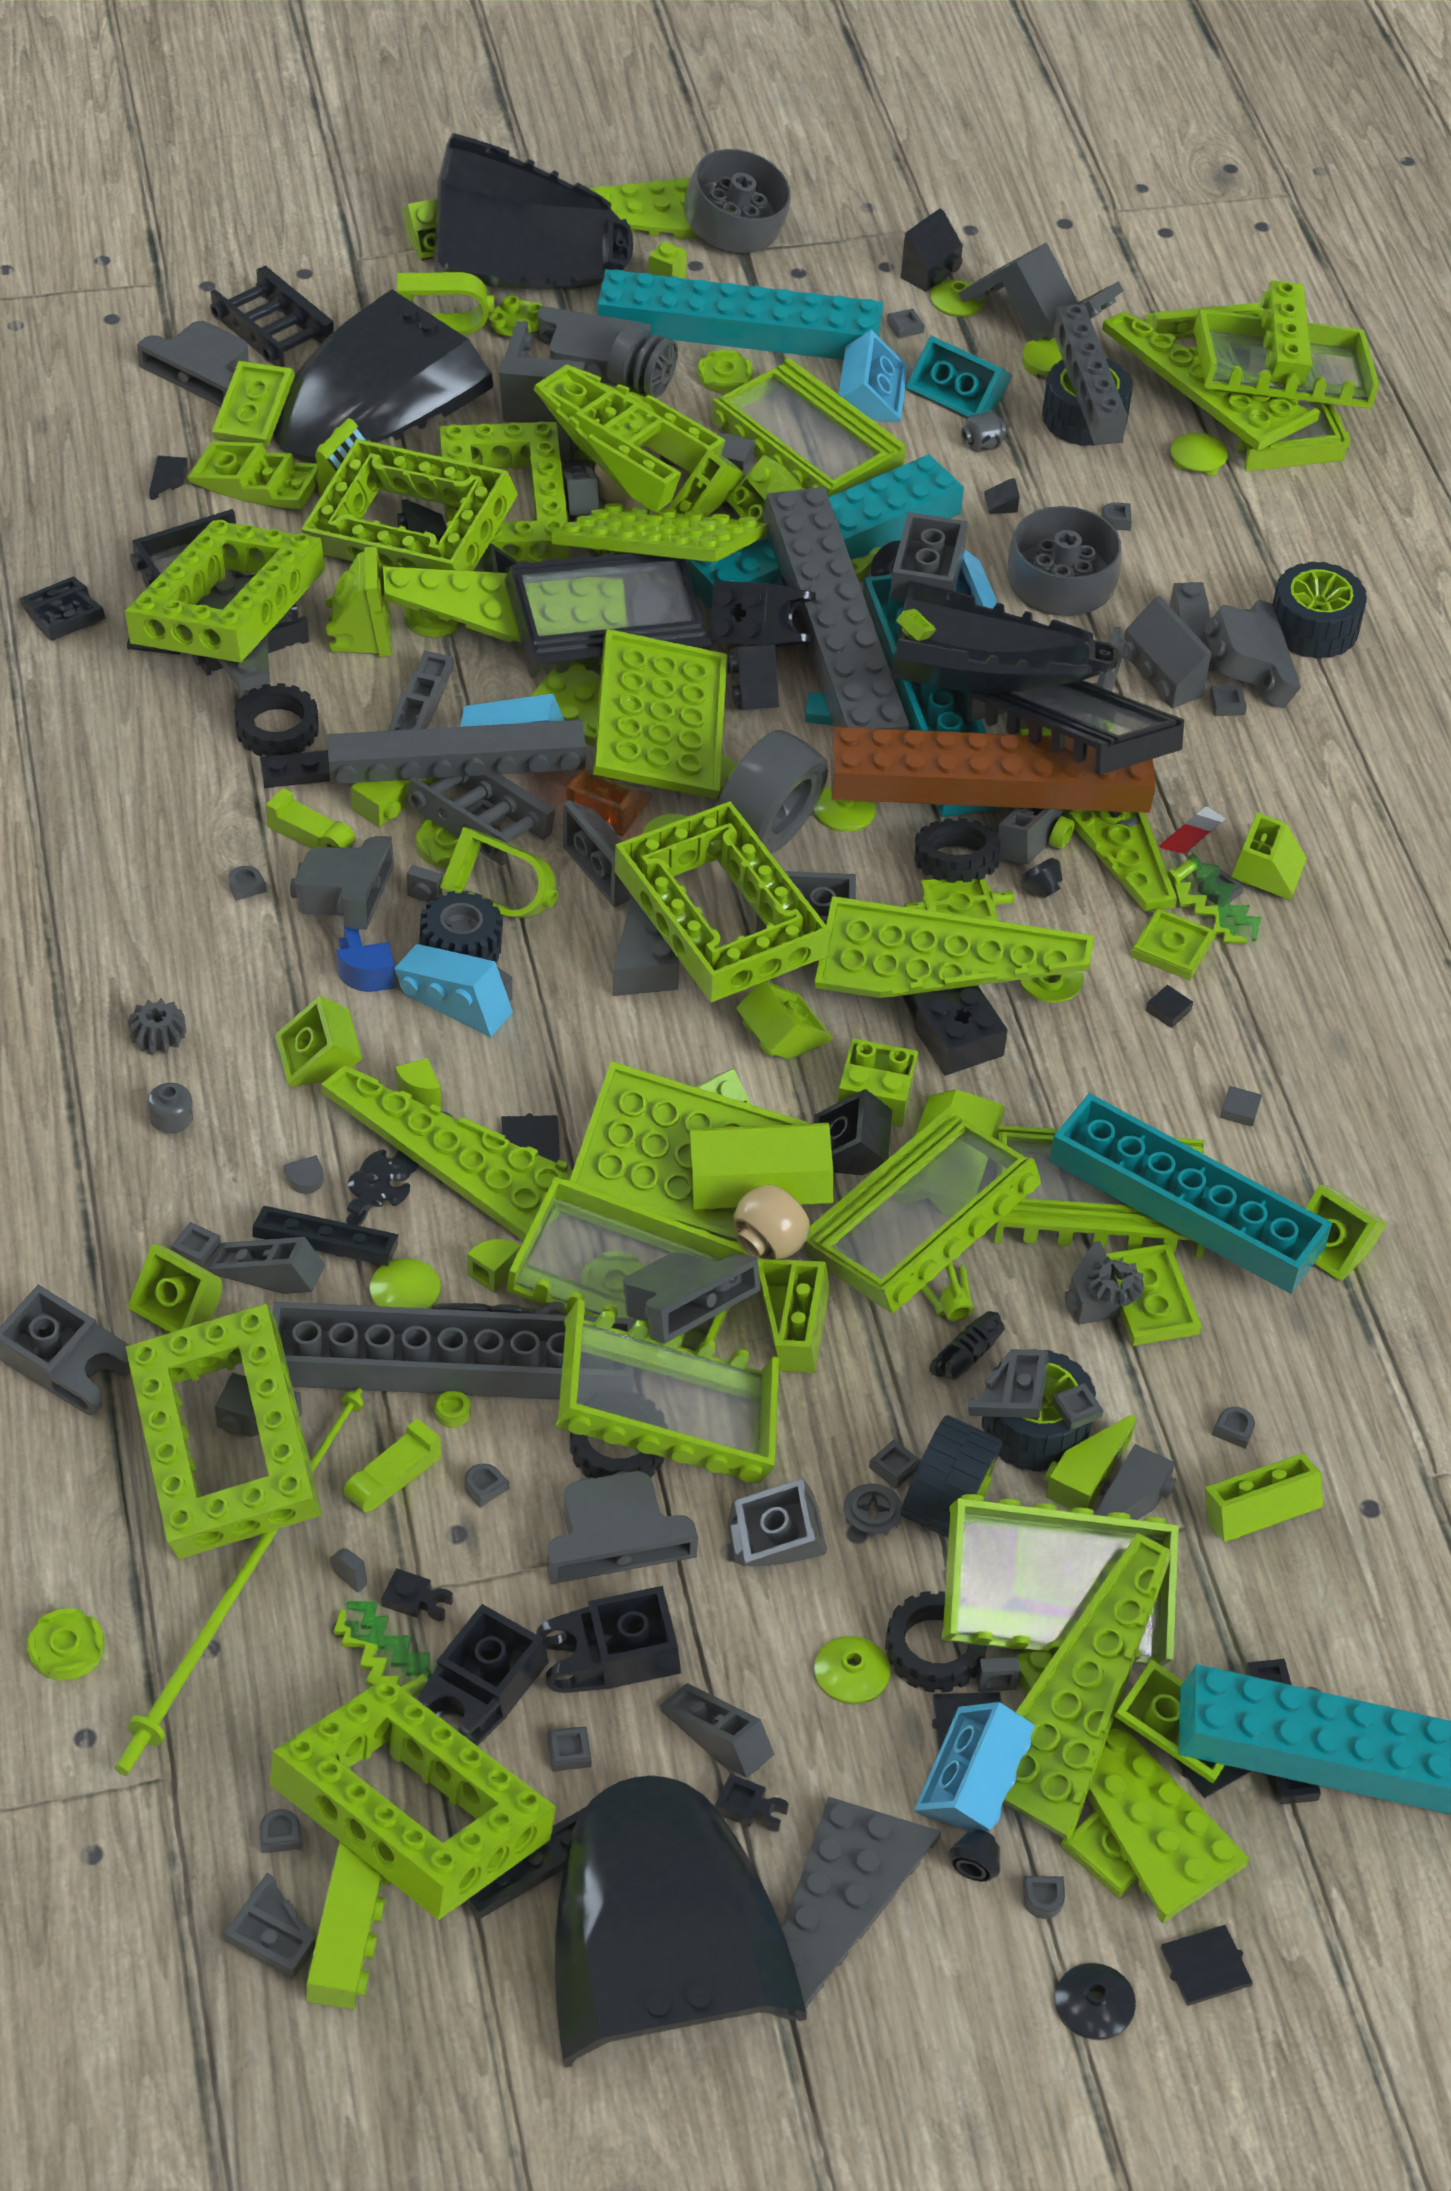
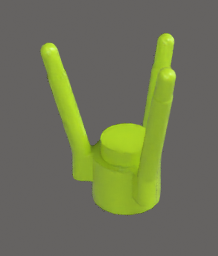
(954, 1299)

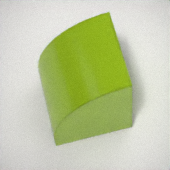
(420, 1081)
(491, 1262)

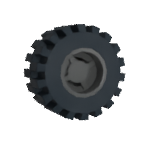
(462, 925)

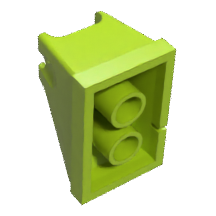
(359, 614)

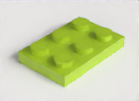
(253, 403)
(1165, 1304)

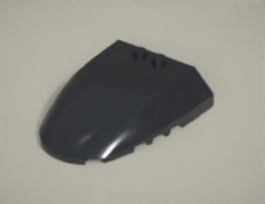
(522, 223)
(385, 372)
(992, 649)
(662, 1921)

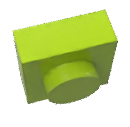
(915, 625)

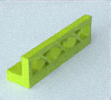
(1182, 322)

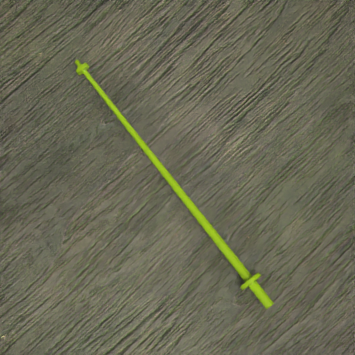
(147, 1729)

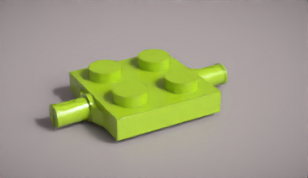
(961, 898)

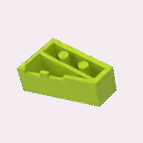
(796, 1309)

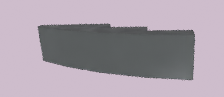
(423, 692)

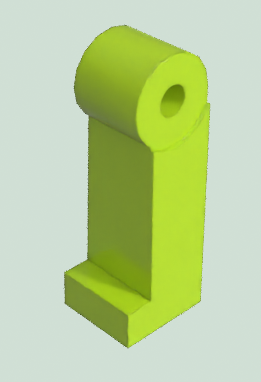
(305, 824)
(394, 1467)

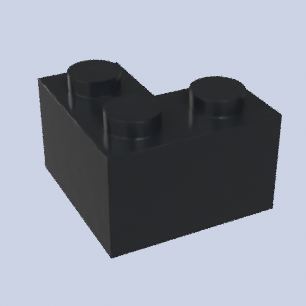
(755, 677)

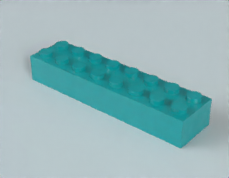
(1190, 1193)
(1316, 1738)

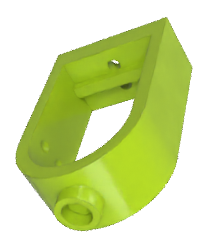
(450, 284)
(464, 860)

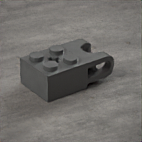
(61, 1348)

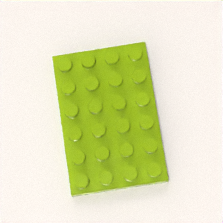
(661, 533)
(660, 714)
(642, 1143)

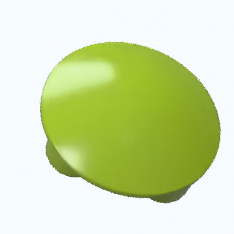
(513, 310)
(1198, 453)
(405, 1284)

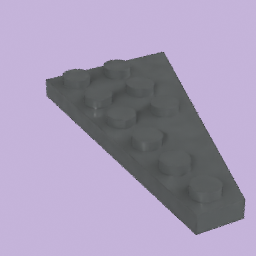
(255, 667)
(846, 1885)

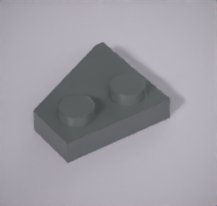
(1015, 1387)
(271, 1930)

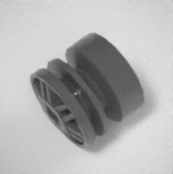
(642, 361)

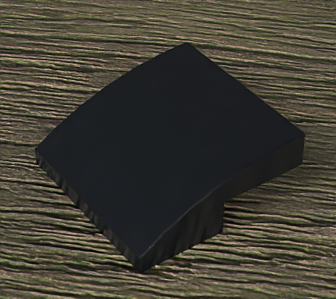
(62, 608)

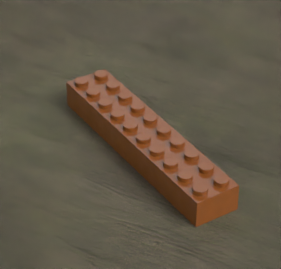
(979, 772)

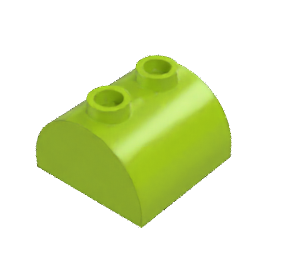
(174, 1291)

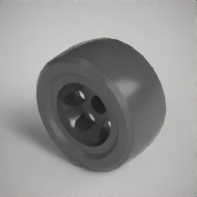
(745, 185)
(1067, 541)
(777, 787)

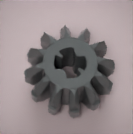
(157, 1026)

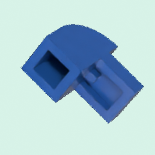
(367, 966)

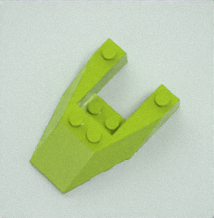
(613, 423)

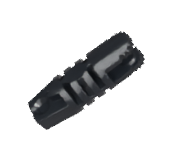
(968, 1346)

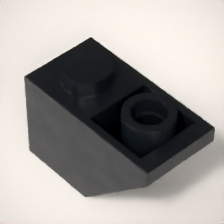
(421, 519)

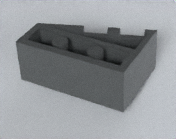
(643, 957)

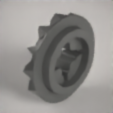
(1107, 1290)
(886, 1503)

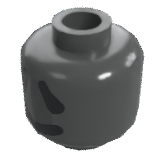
(984, 432)
(170, 1107)

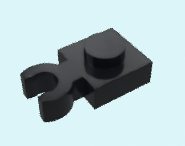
(411, 1593)
(746, 1800)

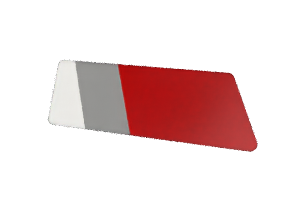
(1193, 831)

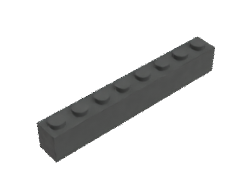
(456, 751)

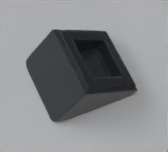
(1003, 497)

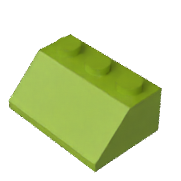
(1154, 1712)

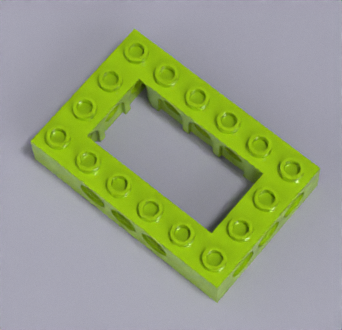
(512, 447)
(478, 490)
(167, 610)
(793, 928)
(279, 1500)
(436, 1875)

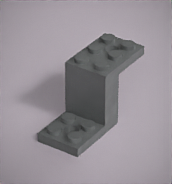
(1037, 290)
(517, 383)

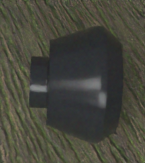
(1043, 878)
(976, 1856)

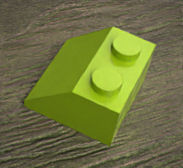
(782, 1021)
(318, 1043)
(1351, 1234)

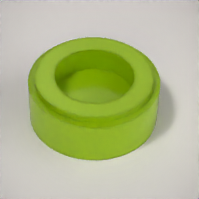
(1062, 833)
(452, 1409)

